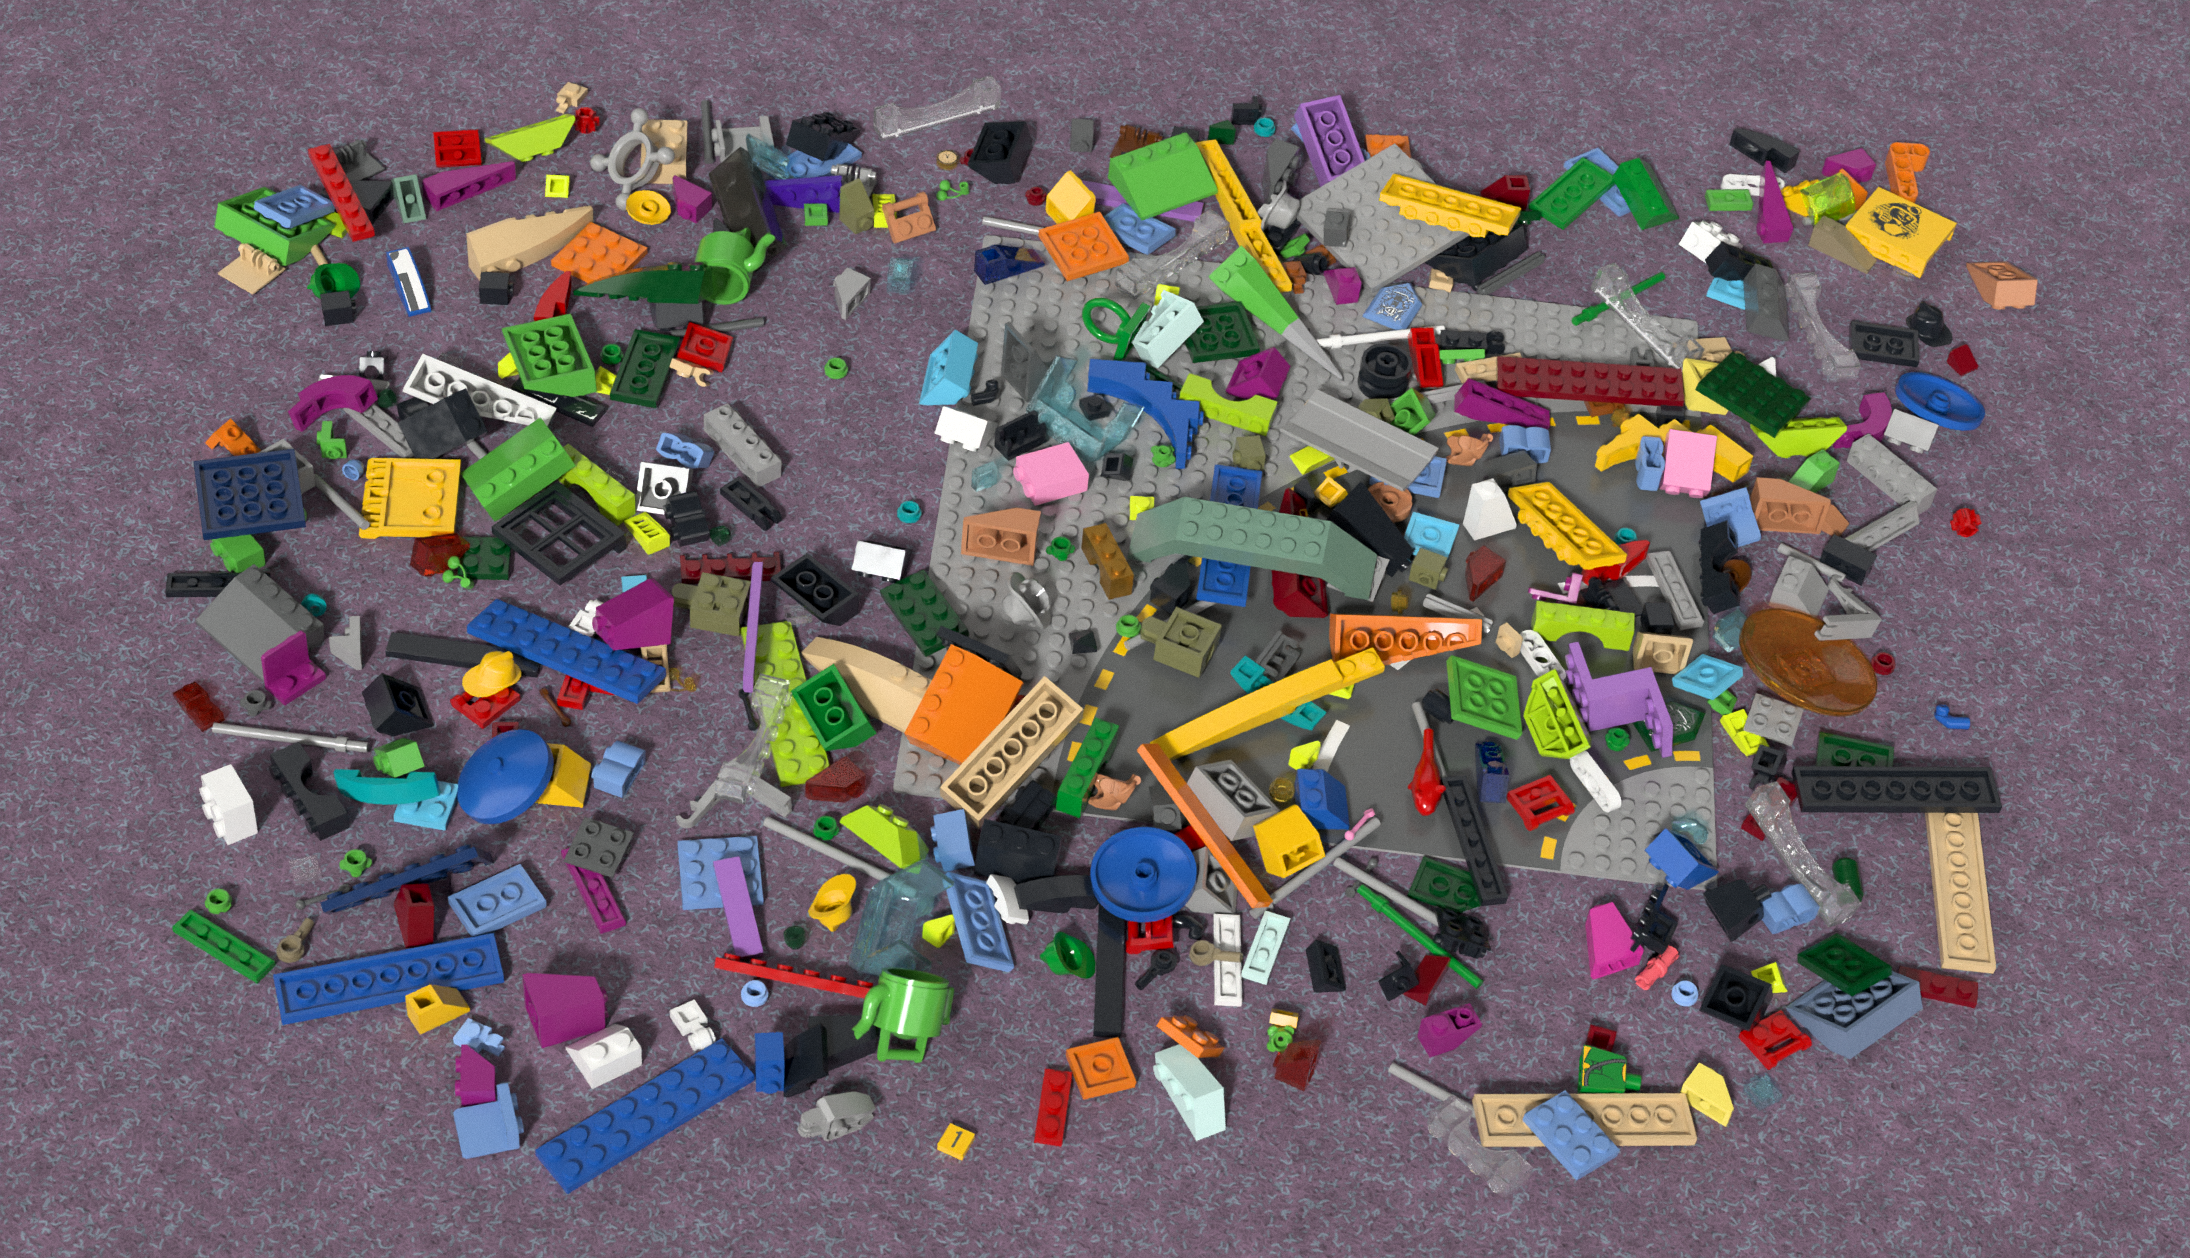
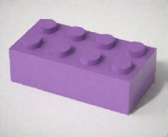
(1328, 138)

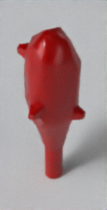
(1426, 781)

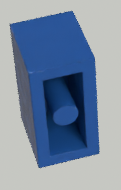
(769, 1062)

